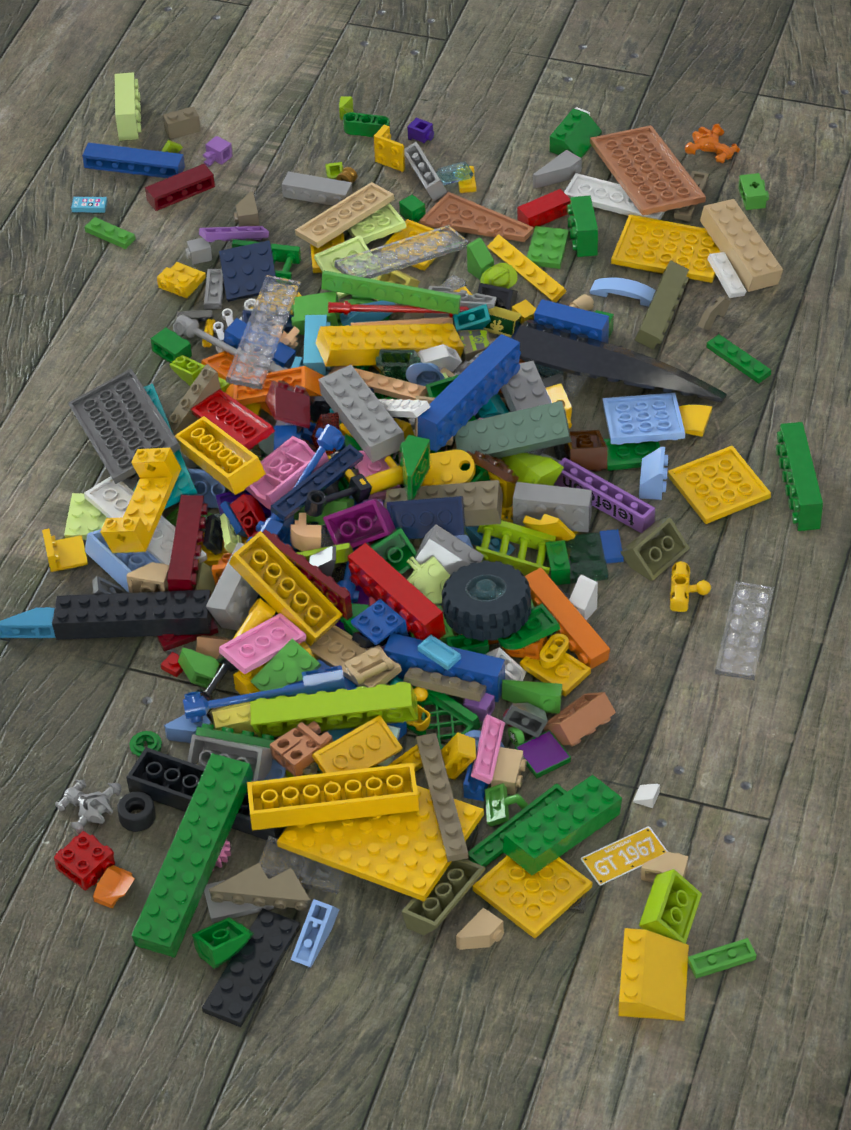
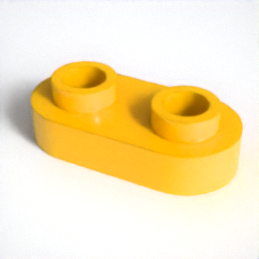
(551, 653)

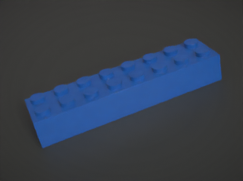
(469, 391)

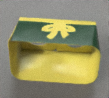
(503, 321)

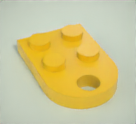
(446, 468)

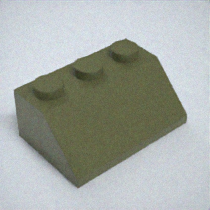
(655, 549)

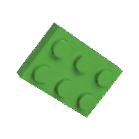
(548, 246)
(285, 668)

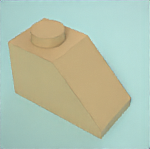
(664, 863)
(480, 931)

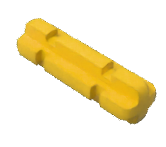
(208, 329)

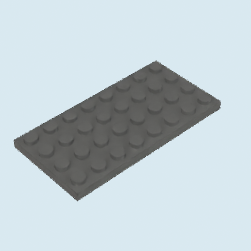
(120, 421)

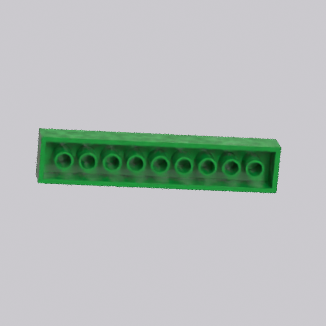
(192, 855)

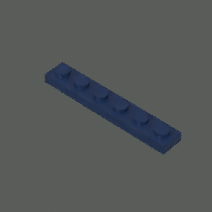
(318, 480)

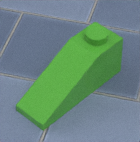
(542, 695)

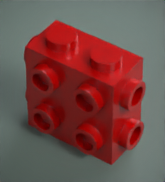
(84, 860)

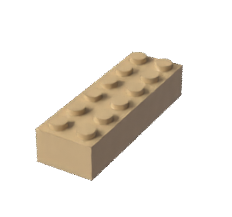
(741, 244)

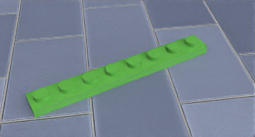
(391, 292)

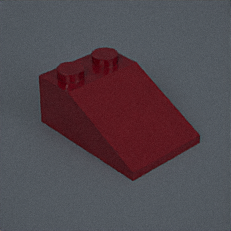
(289, 403)

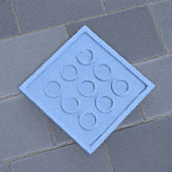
(643, 418)

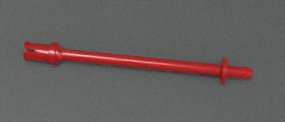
(345, 307)

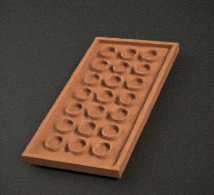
(647, 170)

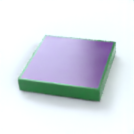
(544, 754)

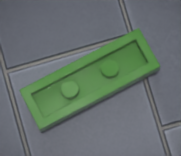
(110, 233)
(721, 958)

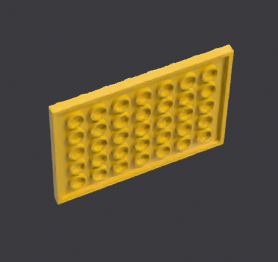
(388, 849)

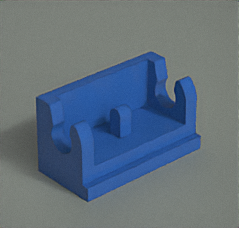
(473, 787)

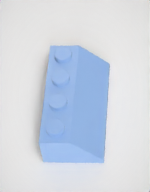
(115, 564)

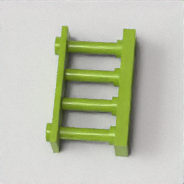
(517, 534)

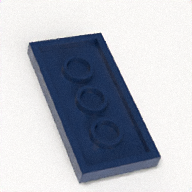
(421, 515)

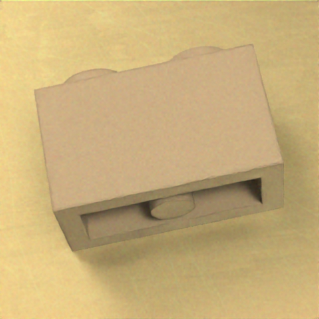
(508, 769)

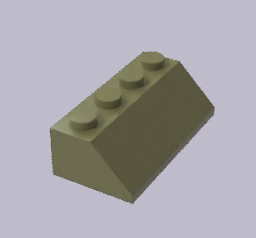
(449, 890)

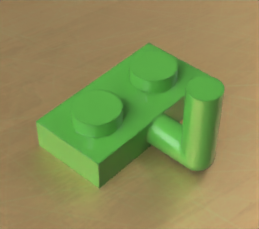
(497, 804)

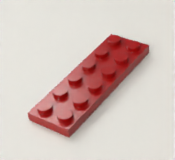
(233, 419)

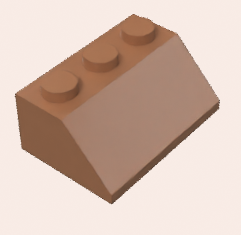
(580, 718)

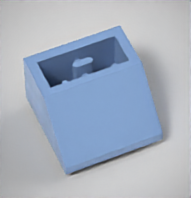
(653, 474)

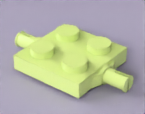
(429, 578)

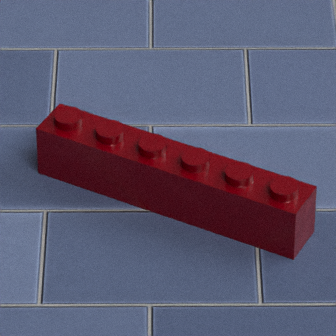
(186, 543)

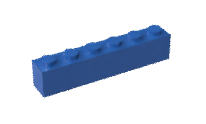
(132, 160)

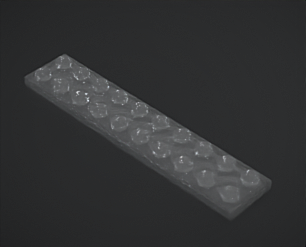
(263, 332)

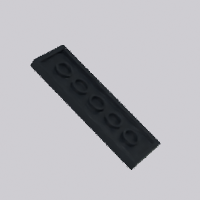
(251, 968)

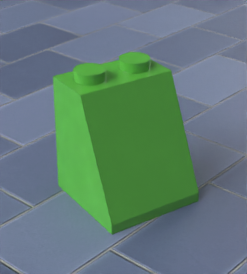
(314, 305)

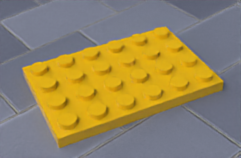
(652, 244)

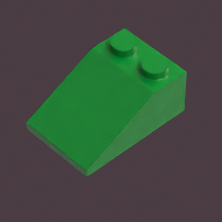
(414, 463)

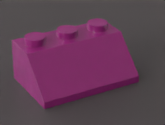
(359, 523)

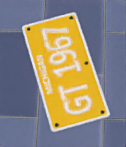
(623, 855)

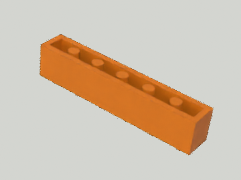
(582, 637)

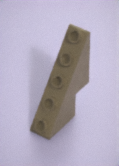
(203, 387)
(255, 888)

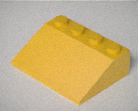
(653, 976)

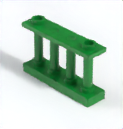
(281, 253)

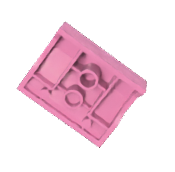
(283, 470)

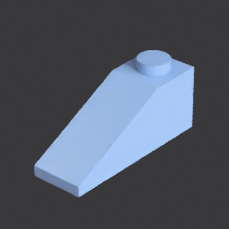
(314, 932)

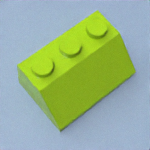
(671, 906)

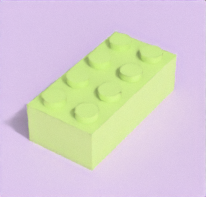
(127, 106)

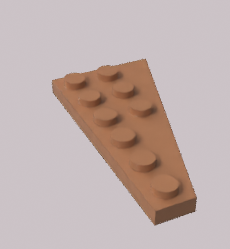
(474, 219)

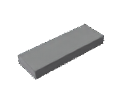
(214, 289)

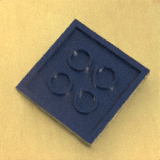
(246, 269)

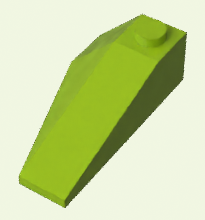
(534, 468)

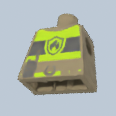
(474, 342)

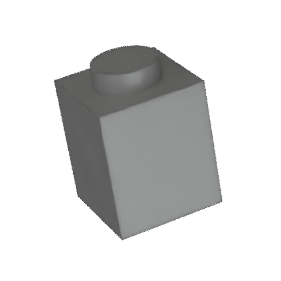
(198, 251)

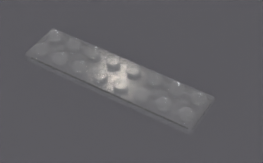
(402, 253)

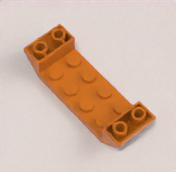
(299, 376)

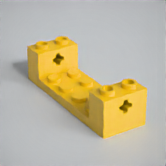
(157, 474)

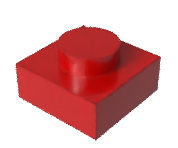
(172, 665)

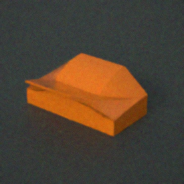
(112, 886)

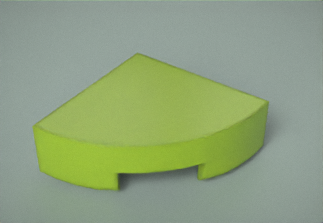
(172, 147)

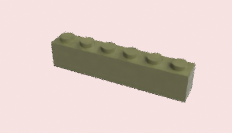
(662, 304)

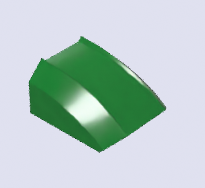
(221, 941)

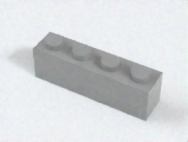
(425, 171)
(315, 188)

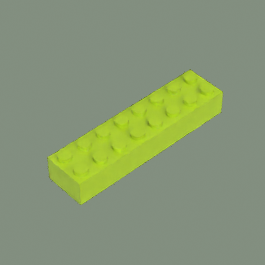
(335, 709)

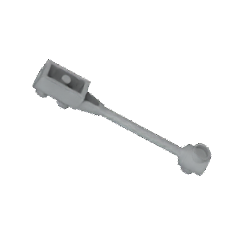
(190, 328)

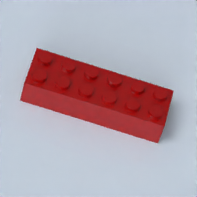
(385, 583)

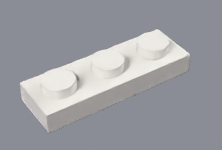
(726, 275)

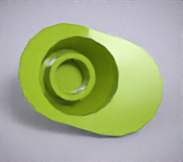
(500, 275)

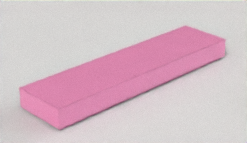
(488, 749)

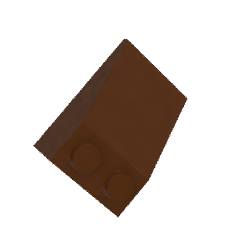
(587, 449)

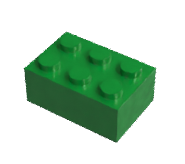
(583, 226)

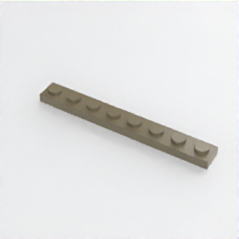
(442, 797)

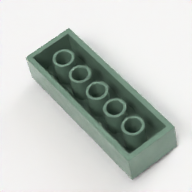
(516, 431)

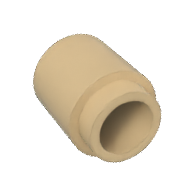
(583, 302)

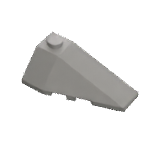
(469, 301)

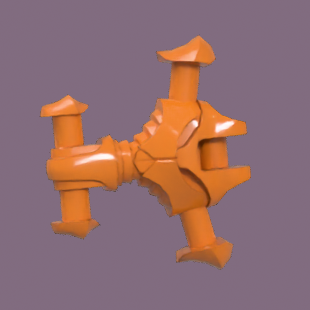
(707, 141)

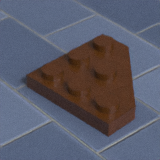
(494, 465)

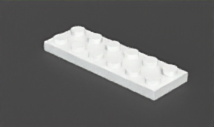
(605, 195)

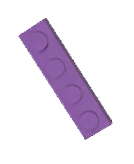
(229, 233)

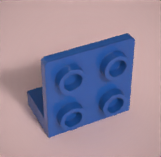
(379, 622)

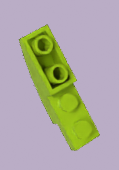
(189, 370)

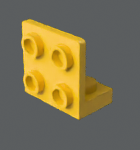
(388, 151)
(65, 552)

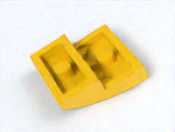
(695, 418)
(551, 526)

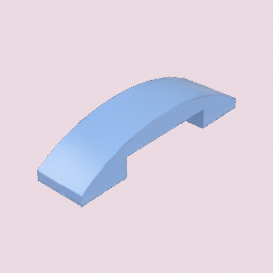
(623, 287)

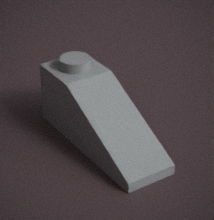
(558, 170)

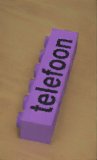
(607, 496)

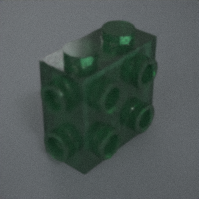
(396, 362)

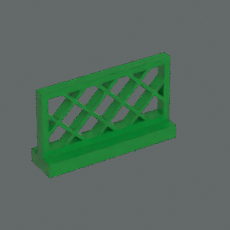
(447, 707)

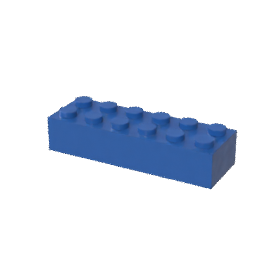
(471, 667)

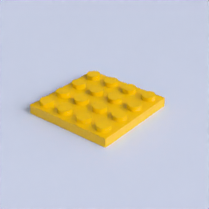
(719, 484)
(532, 900)

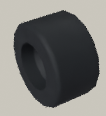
(136, 801)

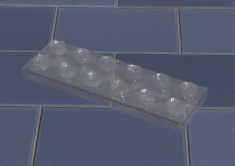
(744, 630)

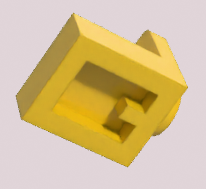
(468, 185)

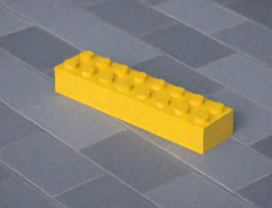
(362, 343)
(332, 796)

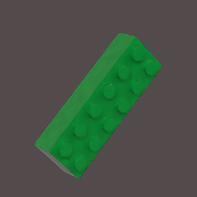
(799, 476)
(562, 824)

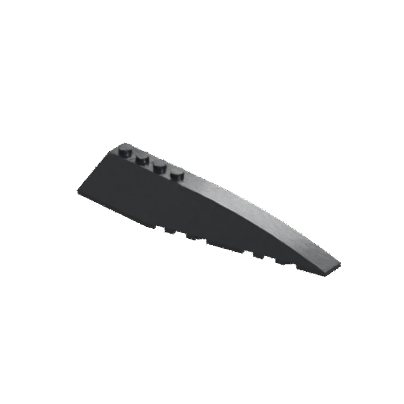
(582, 354)

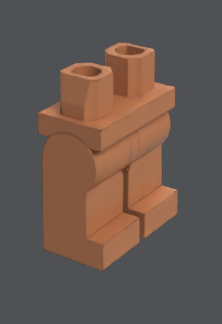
(297, 746)

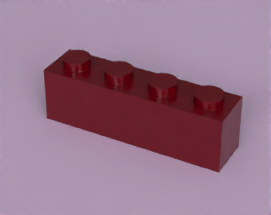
(180, 187)

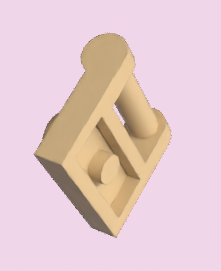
(368, 664)

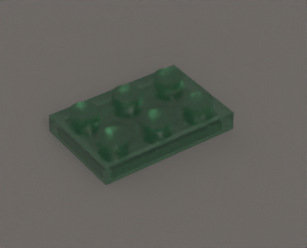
(586, 557)

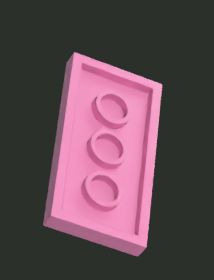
(261, 643)

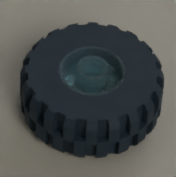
(486, 600)

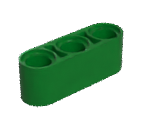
(363, 124)

